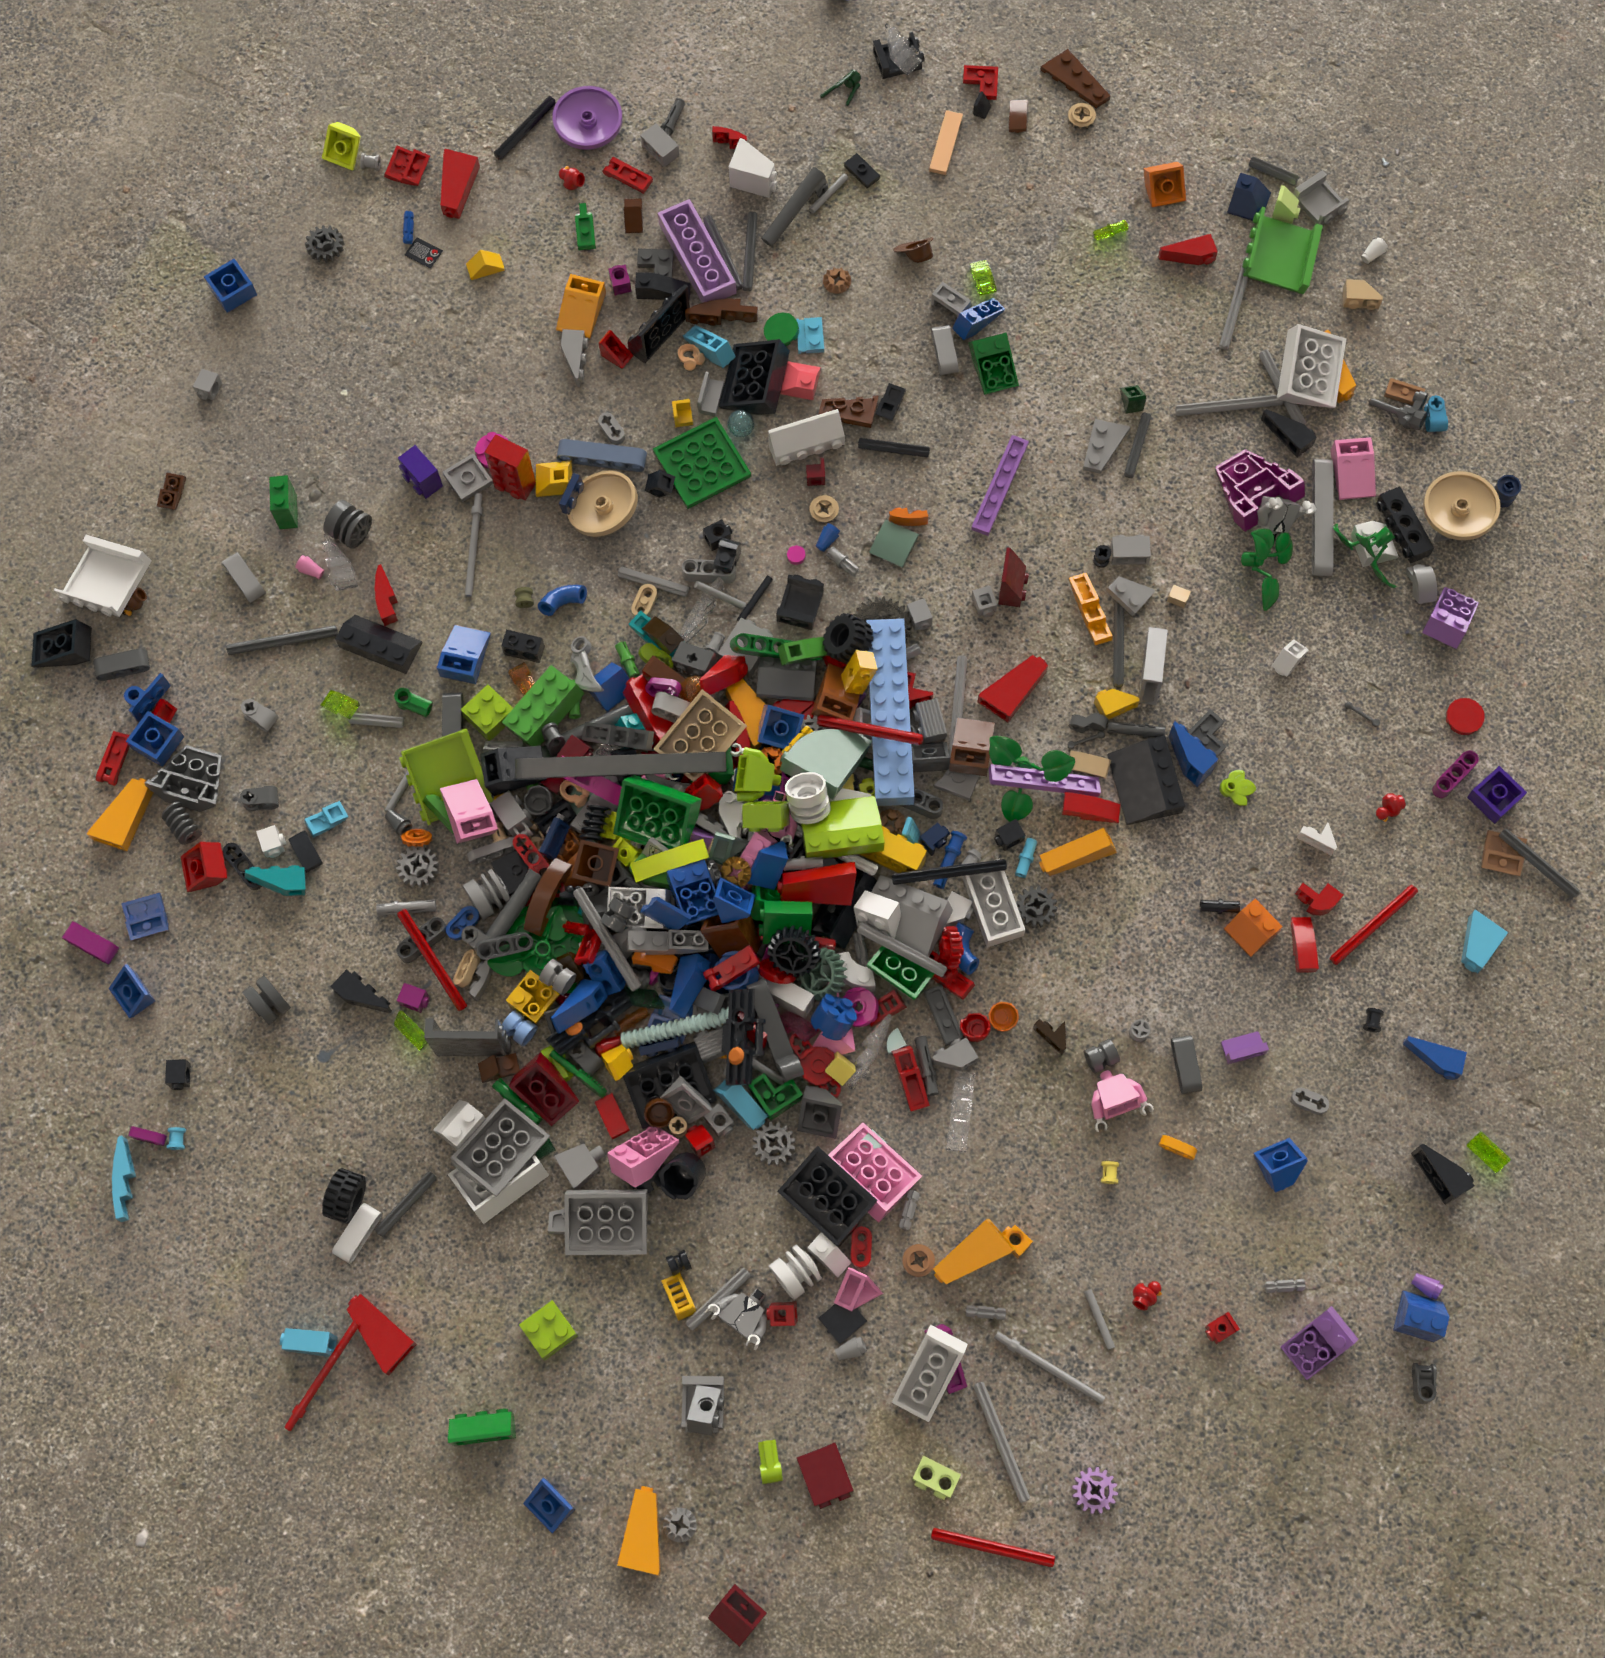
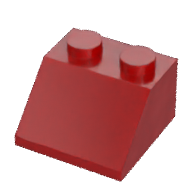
(203, 866)

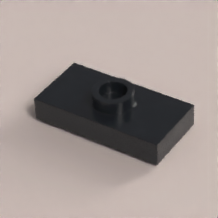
(861, 170)

